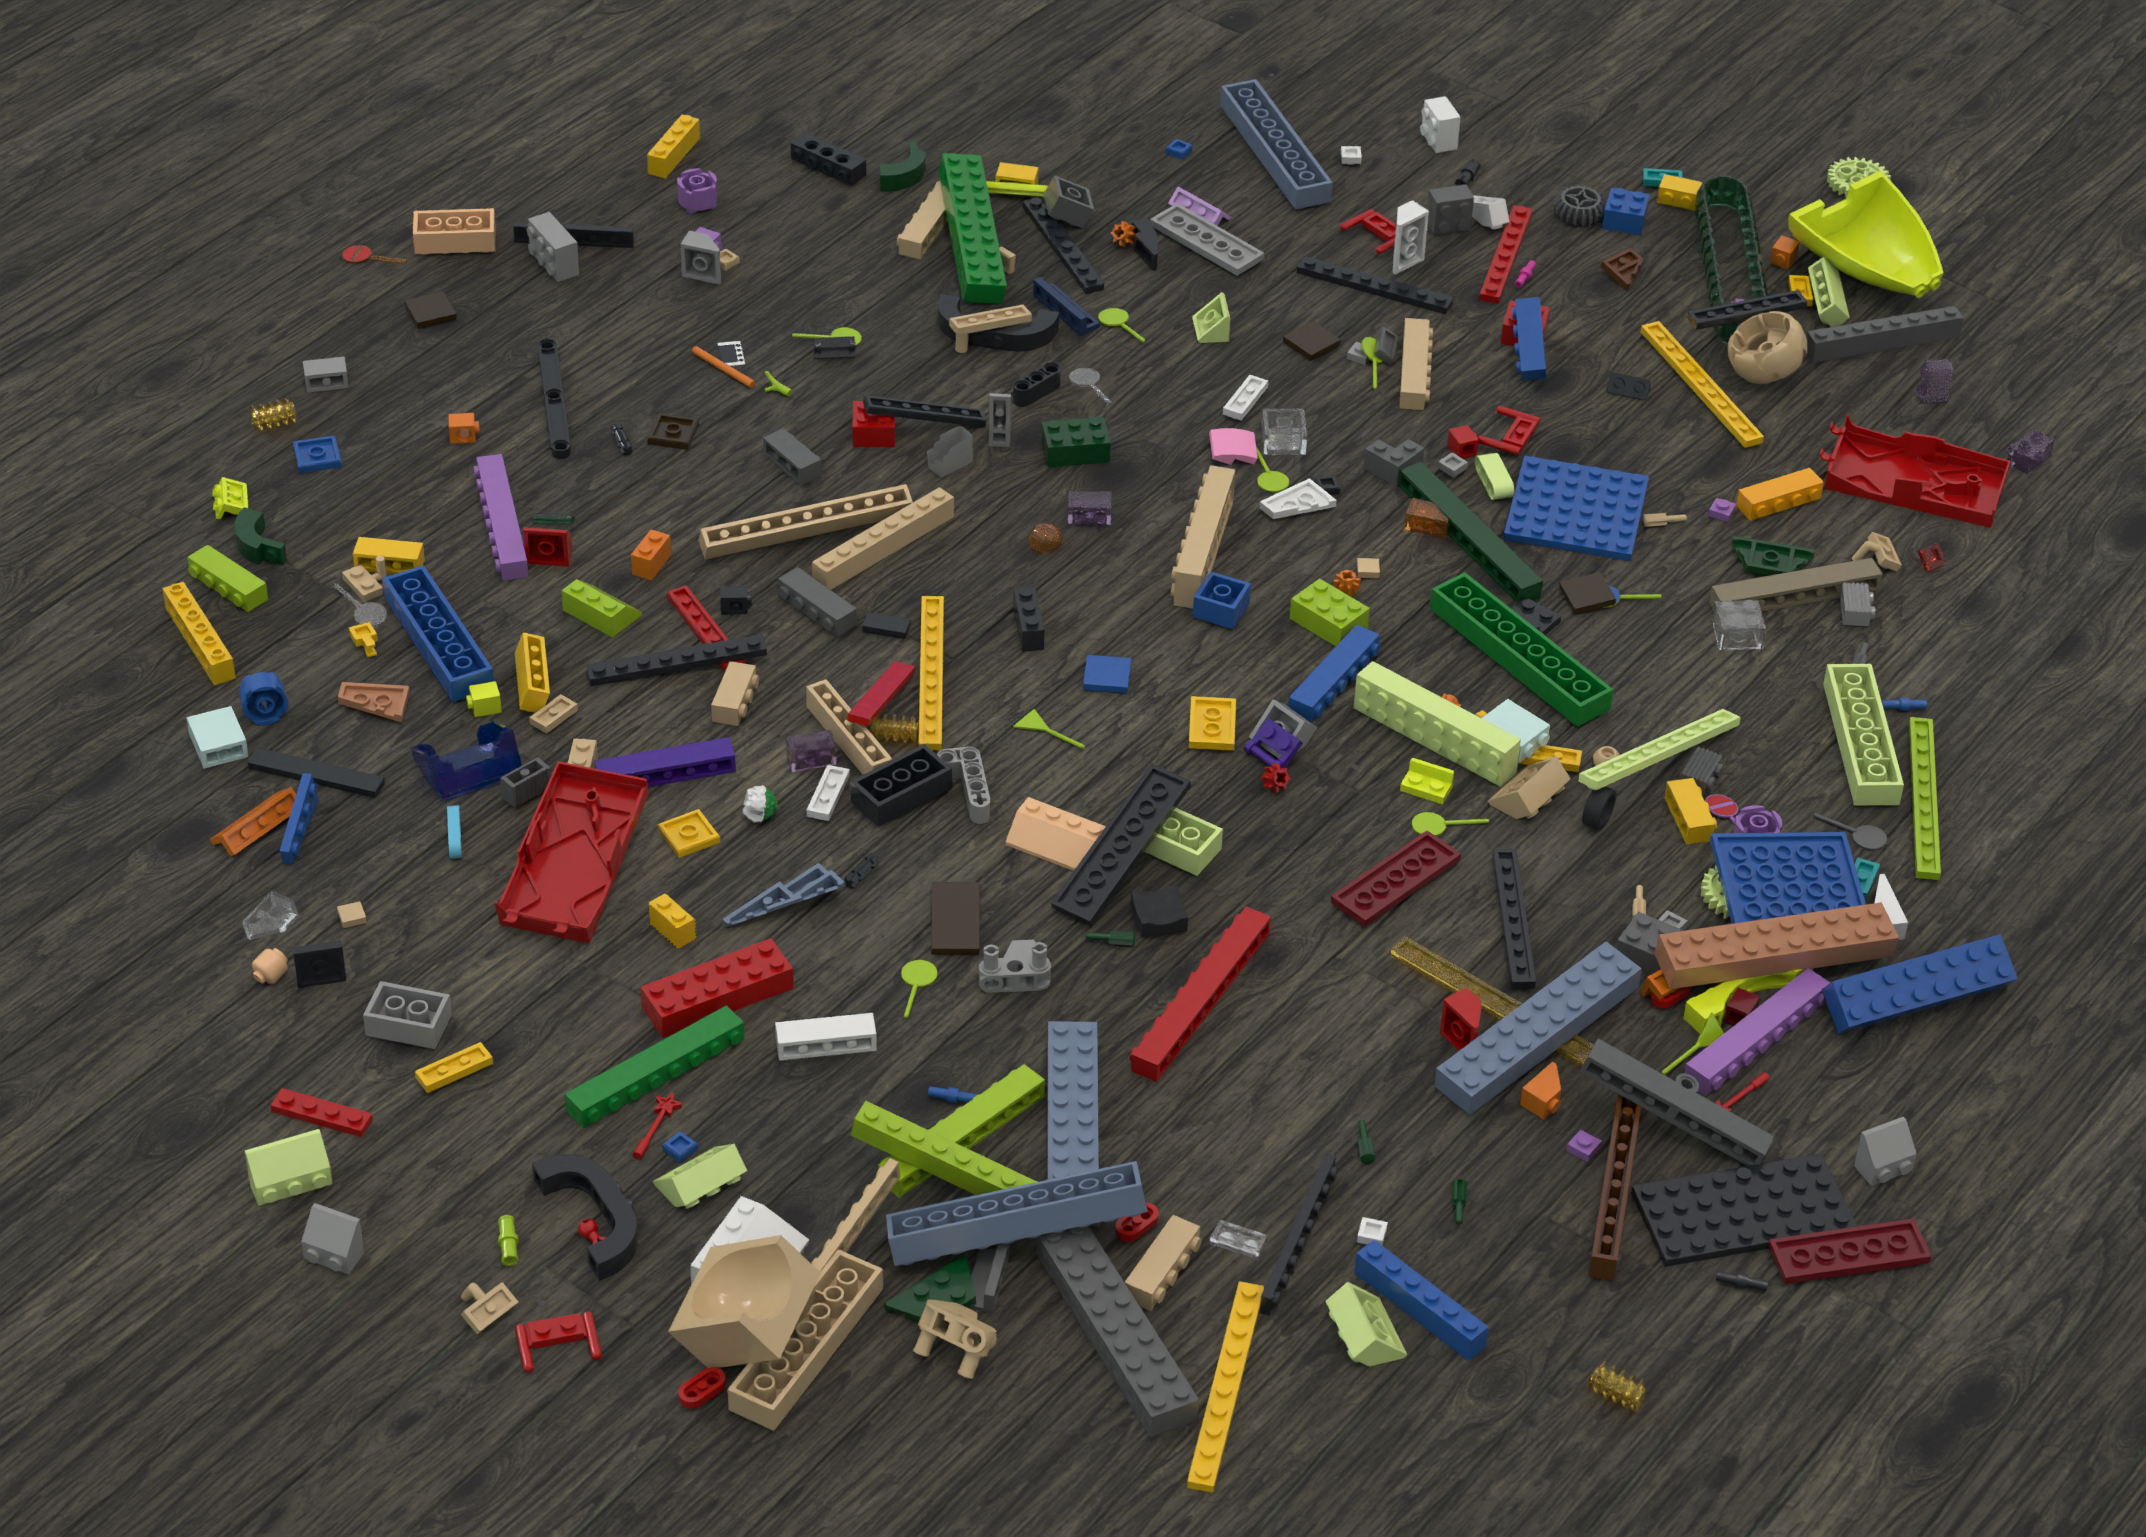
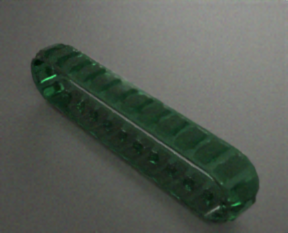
(1732, 193)

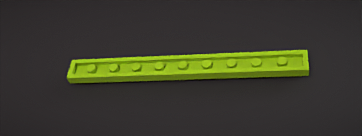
(1924, 799)

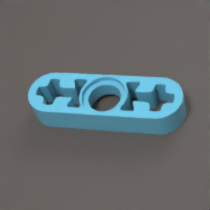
(454, 832)

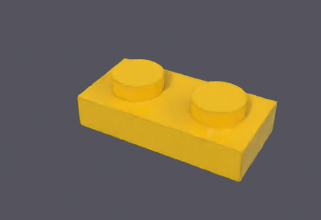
(1802, 284)

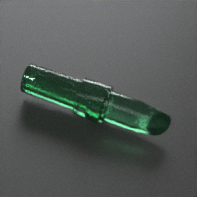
(553, 518)

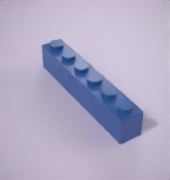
(1334, 673)
(1421, 1300)

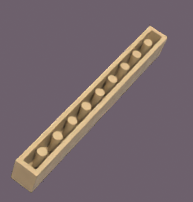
(803, 522)

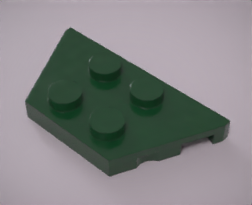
(1770, 557)
(948, 1284)

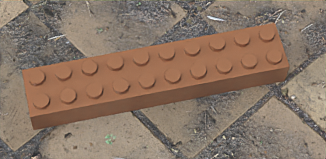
(1776, 945)

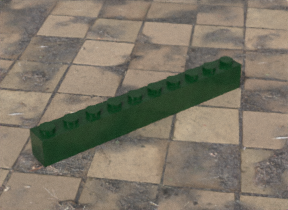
(1473, 535)

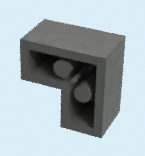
(1387, 461)

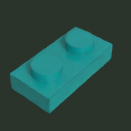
(1653, 177)
(1866, 873)

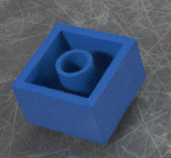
(1625, 211)
(1221, 600)

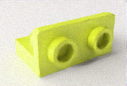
(229, 497)
(1428, 781)

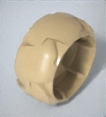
(1755, 351)

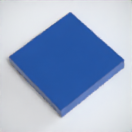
(317, 454)
(1107, 674)

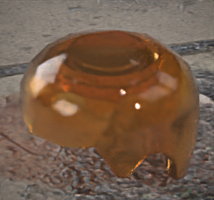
(1045, 536)

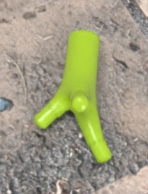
(777, 386)

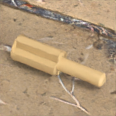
(1661, 519)
(1639, 903)

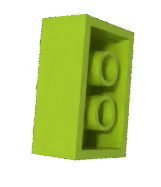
(1328, 611)

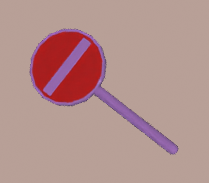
(1722, 806)

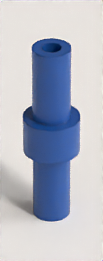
(1904, 704)
(952, 1094)

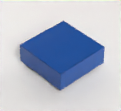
(1179, 149)
(680, 1147)

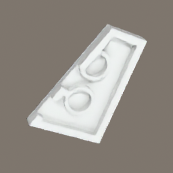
(1297, 500)

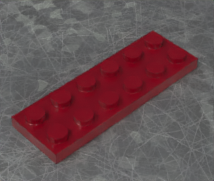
(1395, 878)
(1849, 1251)

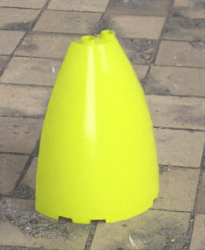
(1872, 237)

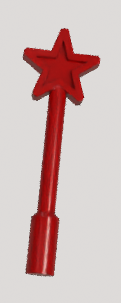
(1753, 1085)
(664, 1106)

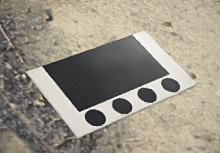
(731, 353)

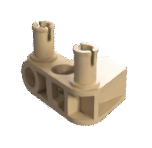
(958, 1327)

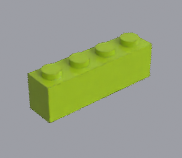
(227, 578)

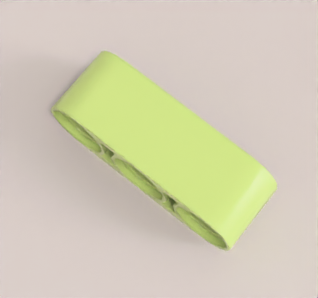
(1494, 476)

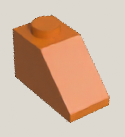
(1543, 1092)

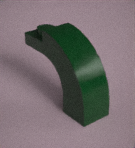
(903, 174)
(253, 547)

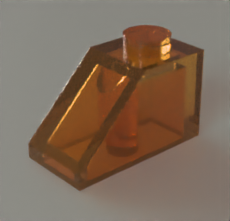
(1425, 518)

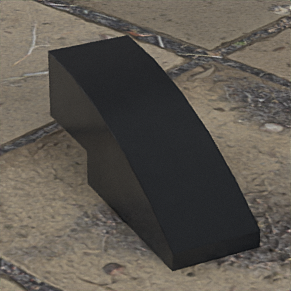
(1146, 242)

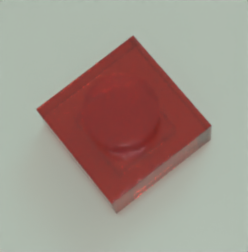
(1931, 556)

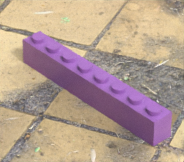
(502, 518)
(1757, 1031)

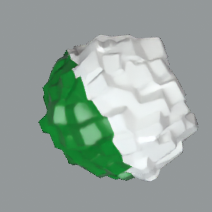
(759, 804)

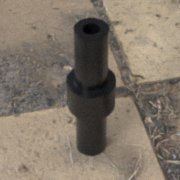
(1742, 1280)

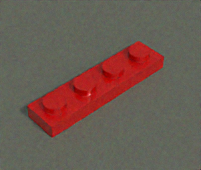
(321, 1112)

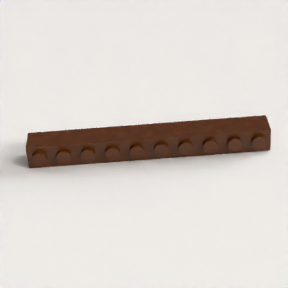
(1615, 1189)

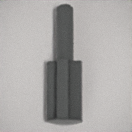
(1860, 657)

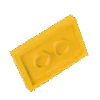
(1212, 723)

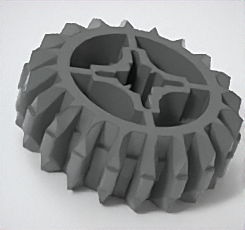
(1579, 205)

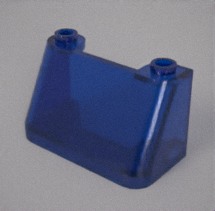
(471, 766)

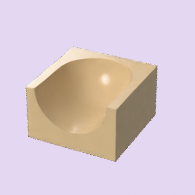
(744, 1302)

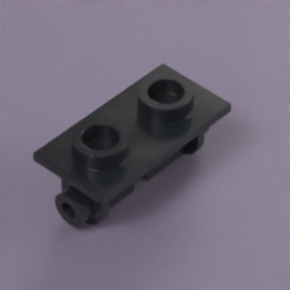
(834, 347)
(1628, 385)

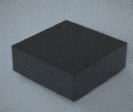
(1329, 484)

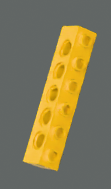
(199, 633)

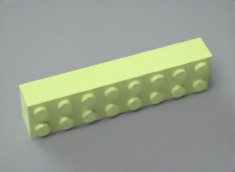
(1437, 723)
(1863, 734)

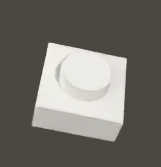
(1351, 155)
(1372, 1230)

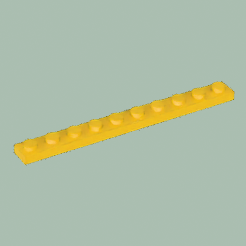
(1702, 384)
(931, 672)
(1225, 1388)

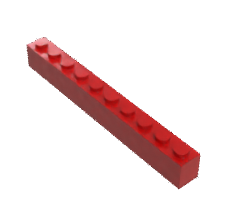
(1200, 994)

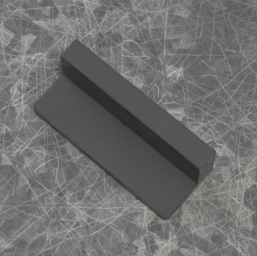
(988, 1276)

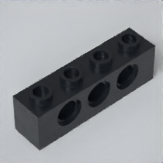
(828, 159)

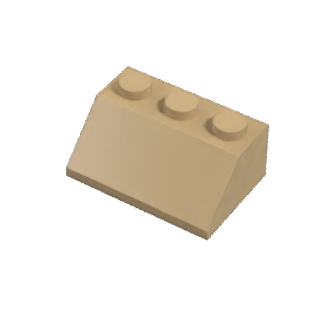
(1531, 789)

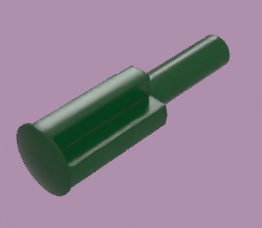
(1115, 937)
(1365, 1144)
(1459, 1199)

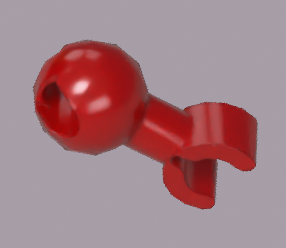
(588, 1229)

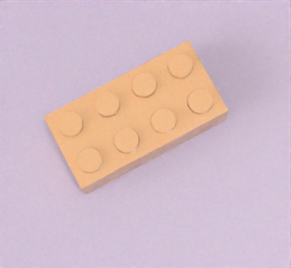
(454, 231)

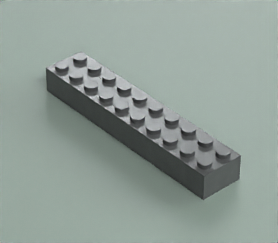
(1118, 1329)

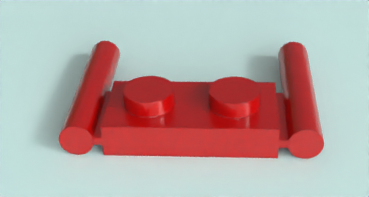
(1378, 225)
(1518, 434)
(554, 1332)

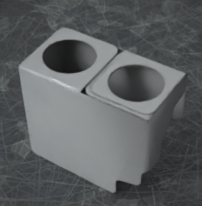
(951, 452)

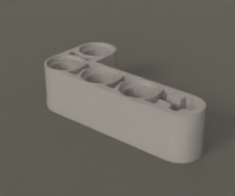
(968, 766)

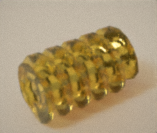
(272, 413)
(895, 728)
(1617, 1386)

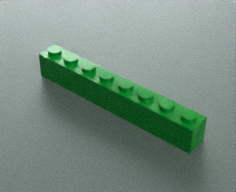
(654, 1066)

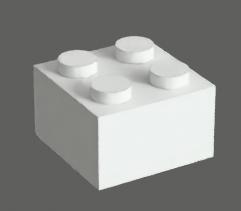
(1440, 124)

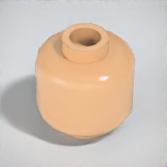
(270, 966)

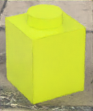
(484, 699)

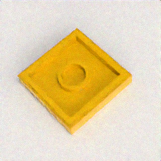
(688, 833)

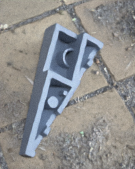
(805, 886)

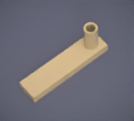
(986, 320)

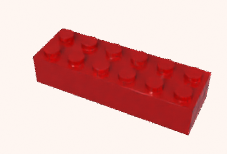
(726, 981)

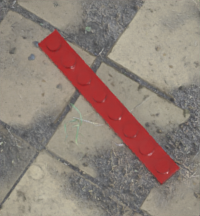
(1505, 254)

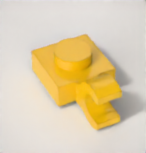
(364, 635)

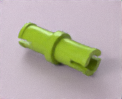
(508, 1240)

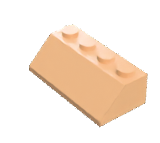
(1052, 833)

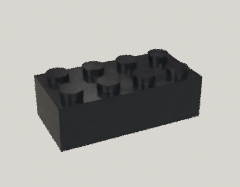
(901, 785)

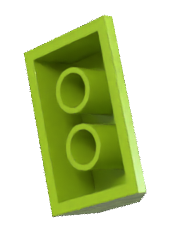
(598, 608)

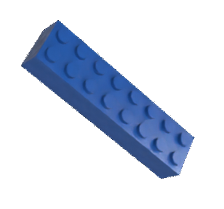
(437, 631)
(1919, 984)

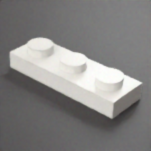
(1245, 397)
(828, 792)

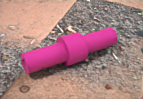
(1525, 274)

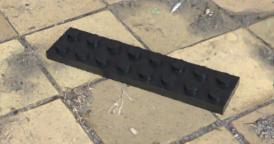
(1121, 844)

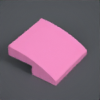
(1233, 444)

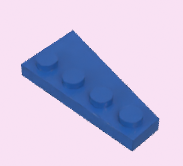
(300, 817)

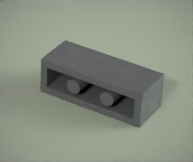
(792, 456)

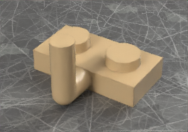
(1883, 550)
(364, 583)
(487, 1307)

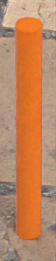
(723, 367)

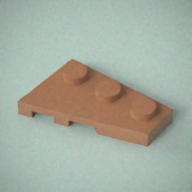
(377, 699)

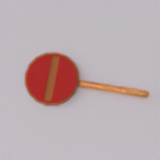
(360, 253)

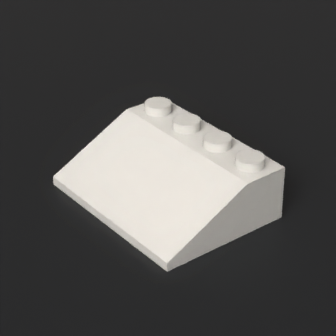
(748, 1222)

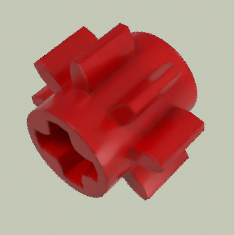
(1275, 777)

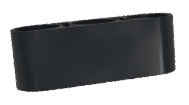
(1036, 384)

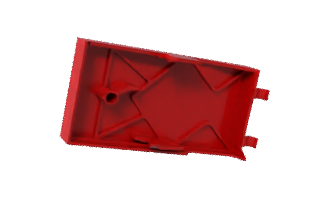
(1916, 473)
(572, 852)

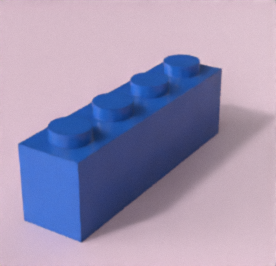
(1530, 339)

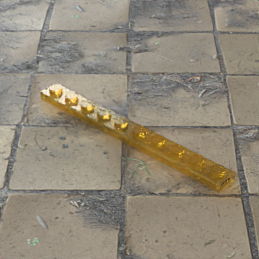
(1492, 999)

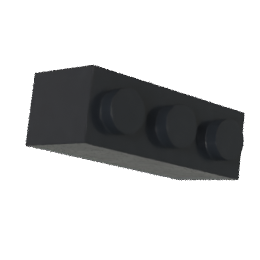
(1028, 619)

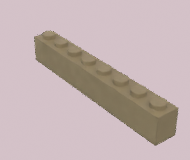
(1799, 586)

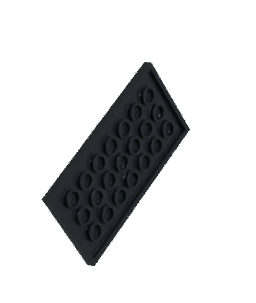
(1740, 1208)

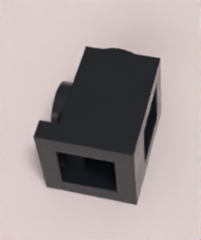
(734, 599)

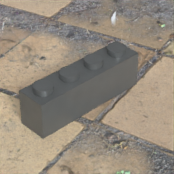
(817, 601)

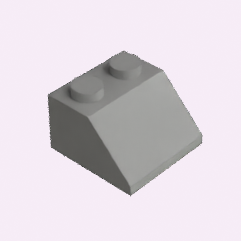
(700, 258)
(1288, 720)
(1885, 1152)
(332, 1239)

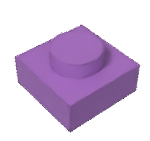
(1722, 509)
(1584, 1145)

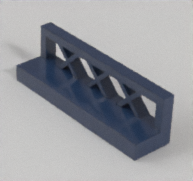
(1068, 309)

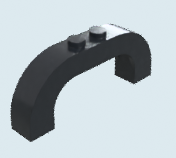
(1009, 338)
(582, 1173)

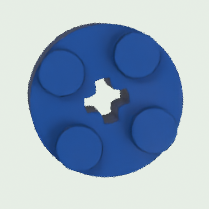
(263, 697)

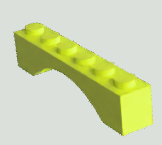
(1715, 999)

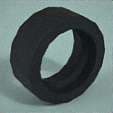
(1599, 807)

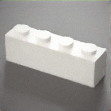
(825, 1036)

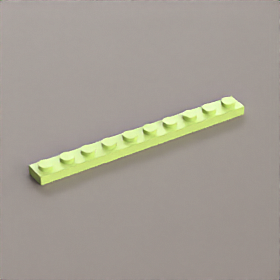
(1658, 749)

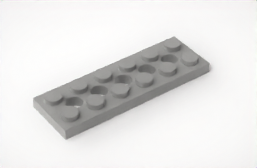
(1207, 239)

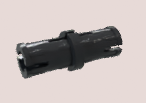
(1468, 173)

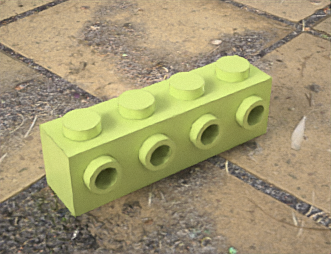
(1828, 293)

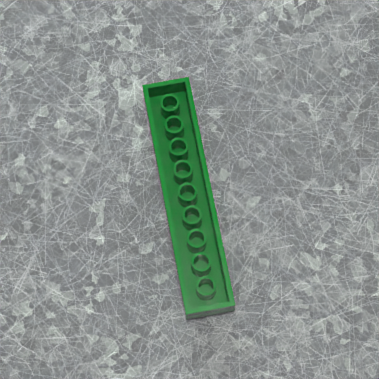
(972, 228)
(1521, 649)

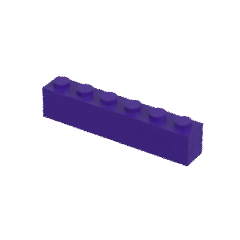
(675, 763)

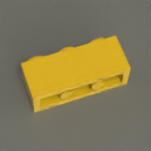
(398, 554)
(1690, 811)

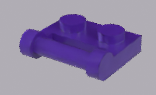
(1277, 739)

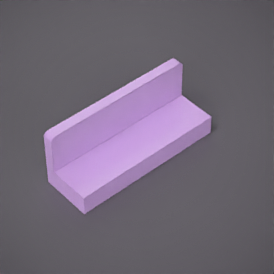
(1197, 206)

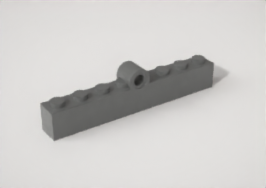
(1677, 1103)

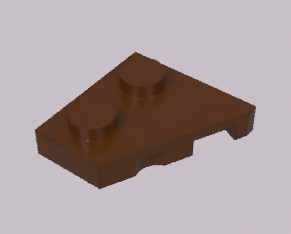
(1623, 267)

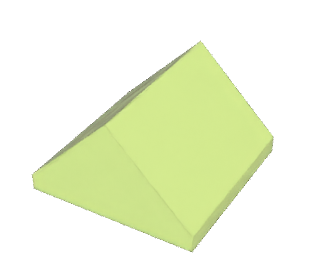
(1213, 321)

